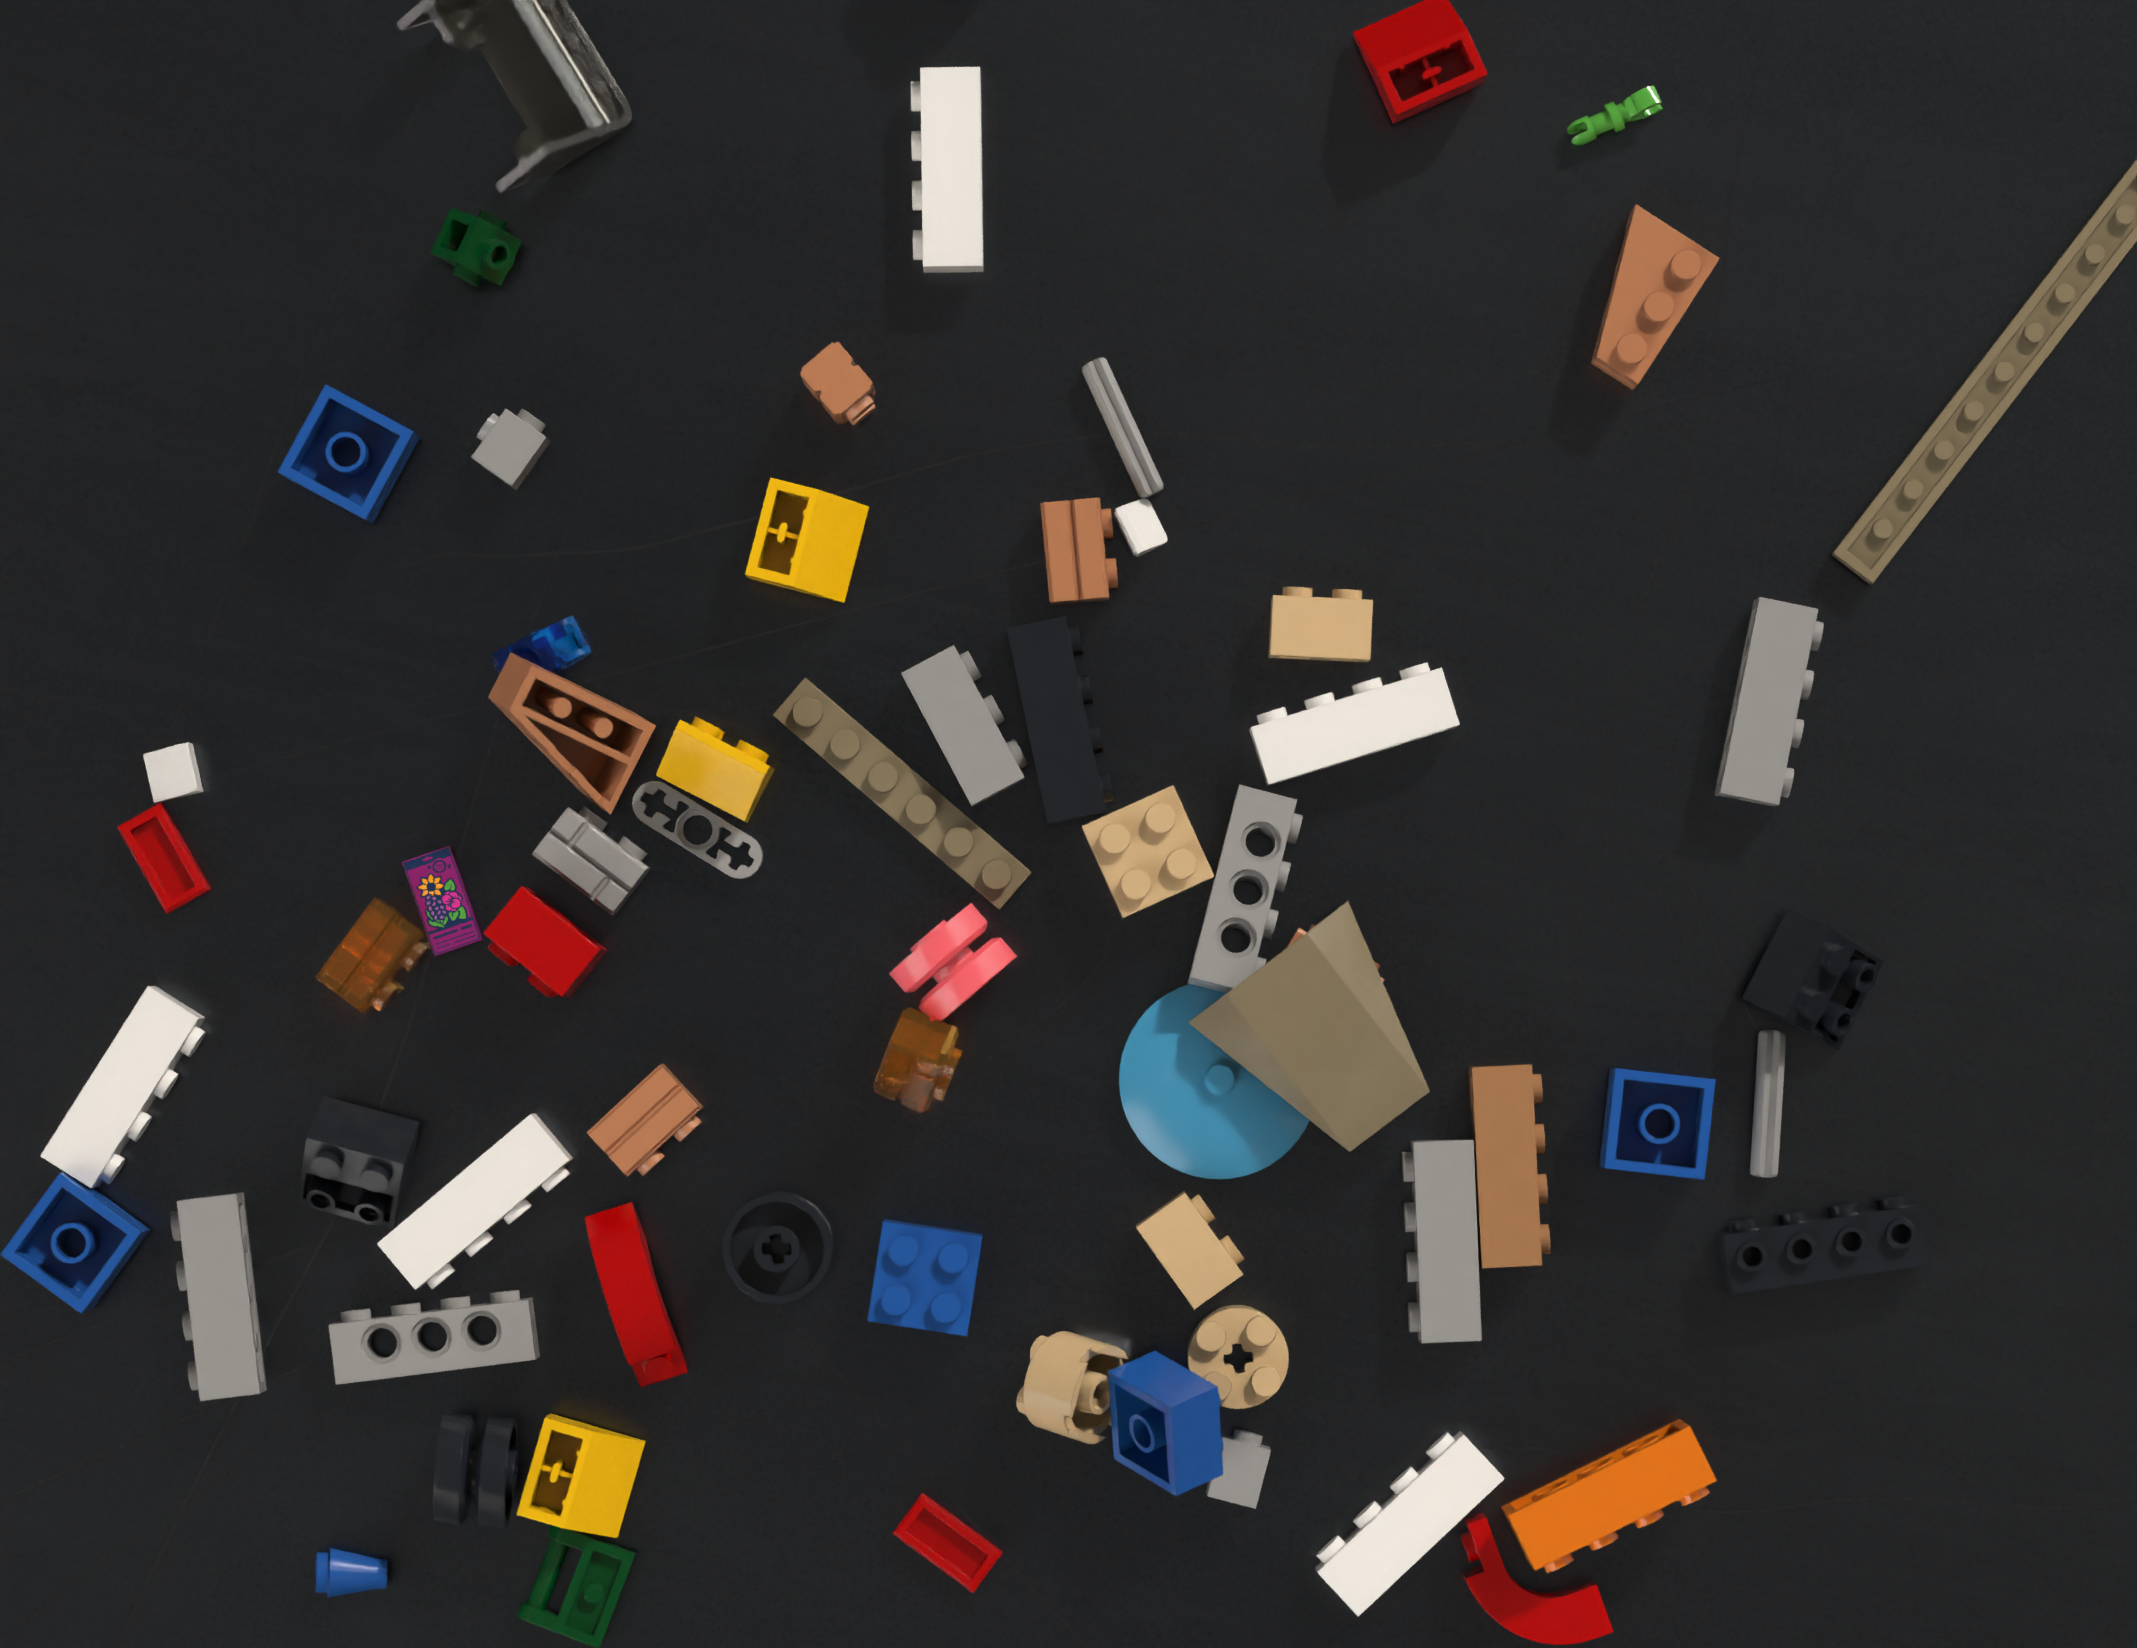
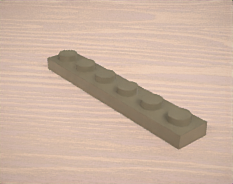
(902, 793)

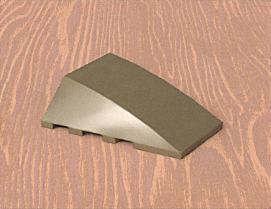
(1322, 1032)

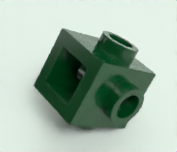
(476, 247)

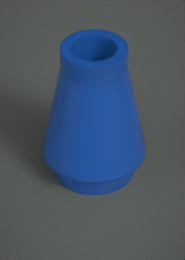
(348, 1573)

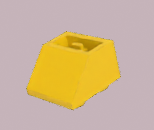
(807, 540)
(715, 770)
(580, 1477)

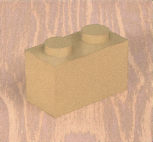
(1320, 626)
(1190, 1248)

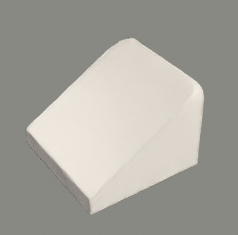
(1140, 526)
(173, 772)

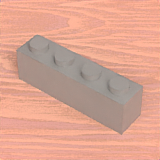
(1767, 702)
(1444, 1240)
(220, 1296)

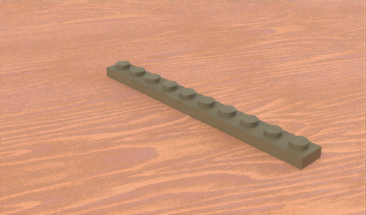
(1993, 383)

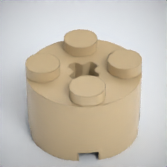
(1256, 1334)
(1069, 1385)

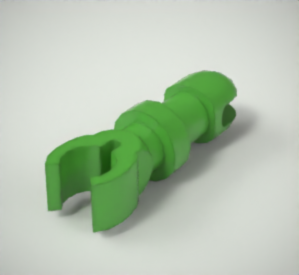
(1635, 107)

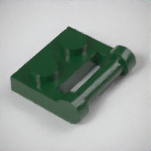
(591, 1593)

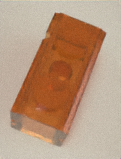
(373, 956)
(918, 1061)

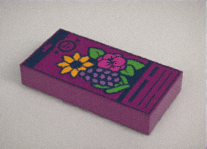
(442, 901)

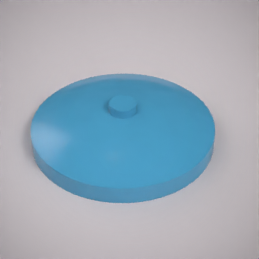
(1195, 1100)

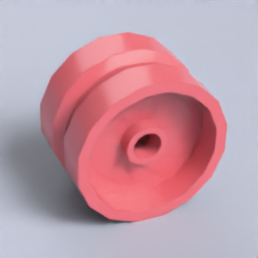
(953, 965)

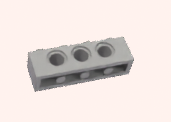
(1251, 813)
(358, 1361)

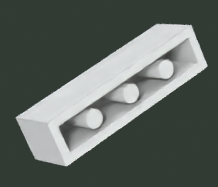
(950, 169)
(1353, 726)
(124, 1087)
(476, 1201)
(1408, 1522)

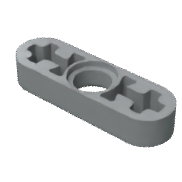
(659, 822)

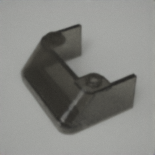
(545, 70)

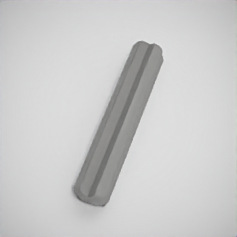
(1122, 427)
(1768, 1103)

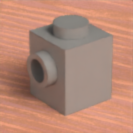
(511, 445)
(1243, 1469)

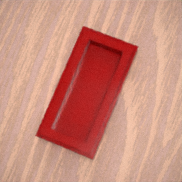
(164, 858)
(947, 1542)

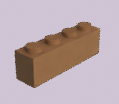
(1507, 1165)

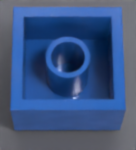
(349, 454)
(1657, 1123)
(75, 1242)
(925, 1277)
(1165, 1423)

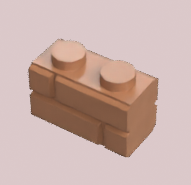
(839, 385)
(1076, 551)
(646, 1121)

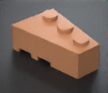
(1649, 294)
(576, 729)

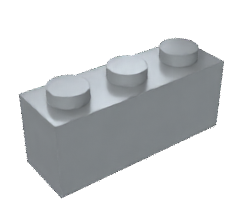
(965, 724)

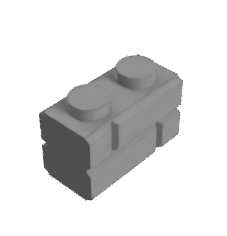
(591, 859)

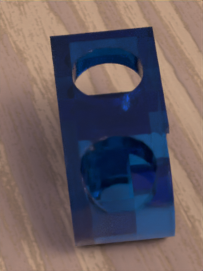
(548, 647)

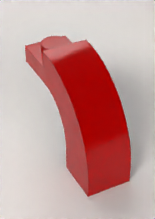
(634, 1295)
(1546, 1618)

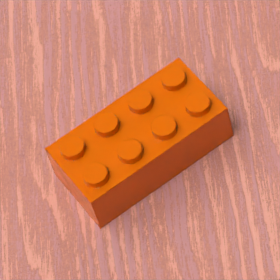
(1608, 1495)

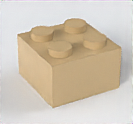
(1147, 851)

